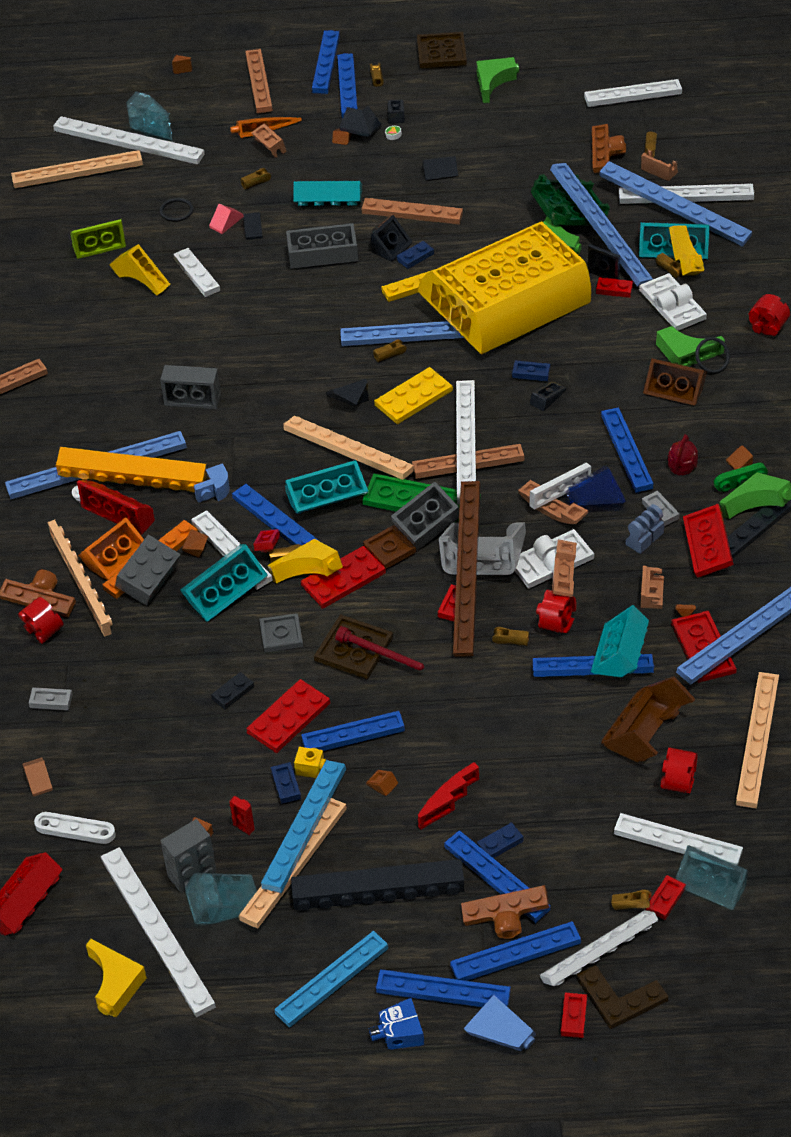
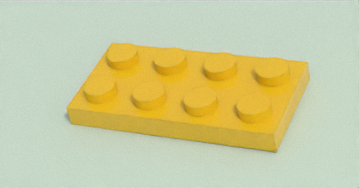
(413, 395)

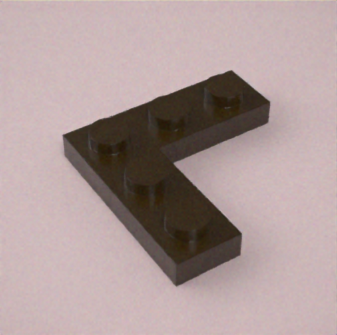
(620, 1010)

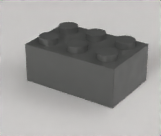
(190, 387)
(426, 515)
(147, 570)
(187, 853)

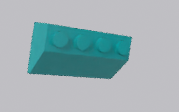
(327, 192)
(656, 239)
(325, 487)
(224, 582)
(621, 644)

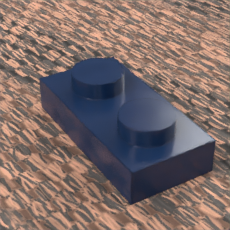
(415, 254)
(531, 370)
(285, 782)
(501, 840)

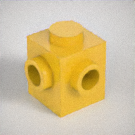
(309, 762)

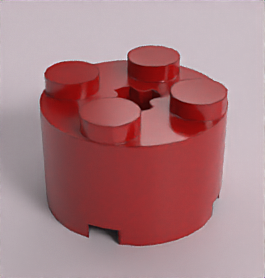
(769, 315)
(556, 612)
(40, 619)
(679, 770)

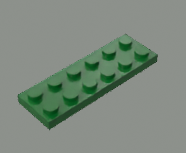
(394, 493)

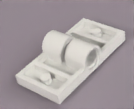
(673, 301)
(538, 562)

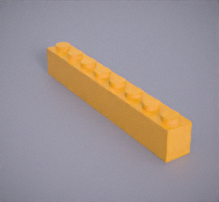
(129, 469)

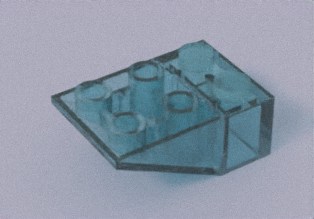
(148, 116)
(219, 896)

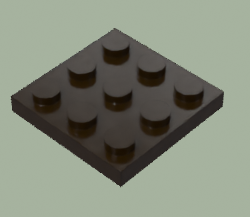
(441, 49)
(348, 655)

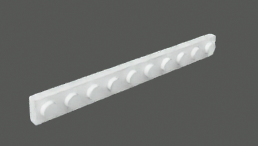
(129, 140)
(465, 433)
(158, 932)

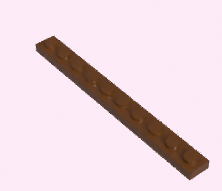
(467, 569)

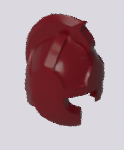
(682, 456)

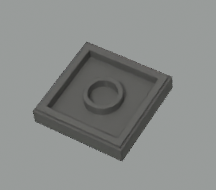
(281, 632)

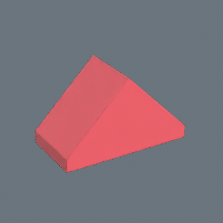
(224, 218)

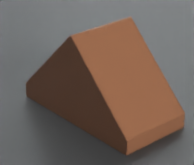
(37, 776)

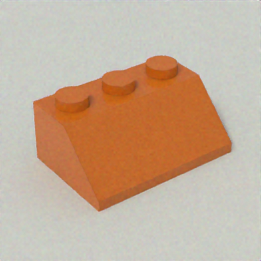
(112, 550)

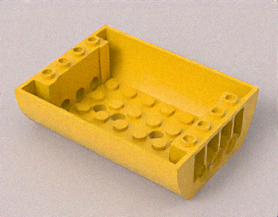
(517, 295)

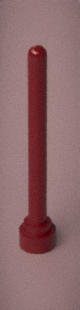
(344, 635)

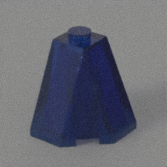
(596, 489)

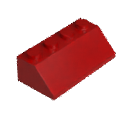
(114, 505)
(25, 889)

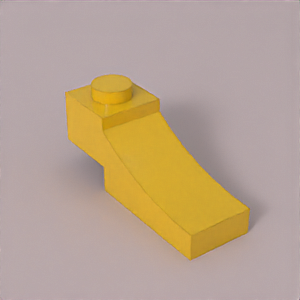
(684, 251)

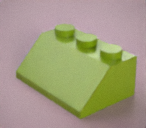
(98, 239)

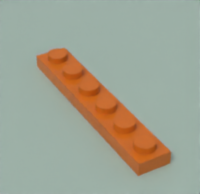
(174, 539)

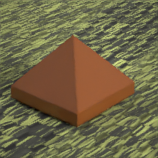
(685, 610)

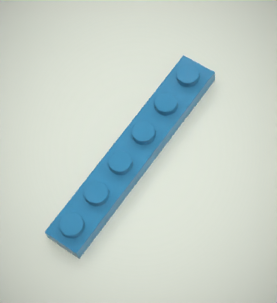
(331, 979)

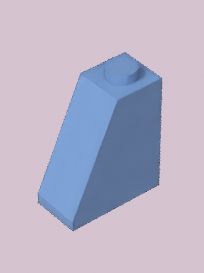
(501, 1026)

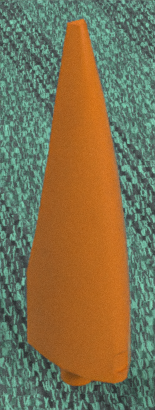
(245, 127)

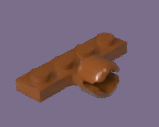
(604, 147)
(41, 586)
(505, 910)

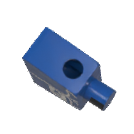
(399, 1026)

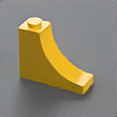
(138, 265)
(308, 558)
(120, 978)

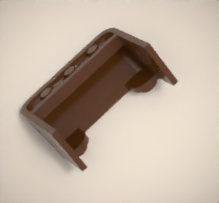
(643, 717)

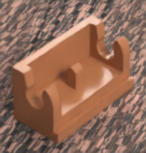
(269, 139)
(657, 167)
(652, 588)

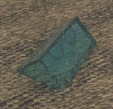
(712, 877)

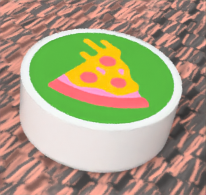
(393, 132)

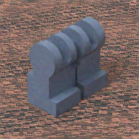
(645, 529)

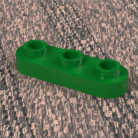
(736, 477)

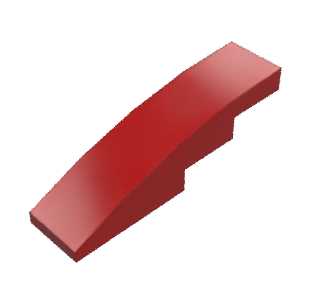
(444, 798)

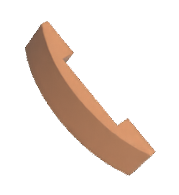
(555, 509)
(564, 568)

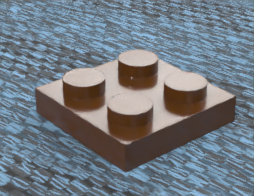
(389, 546)

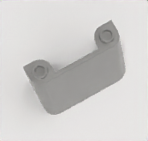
(495, 554)

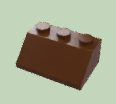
(674, 382)

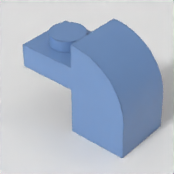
(215, 486)

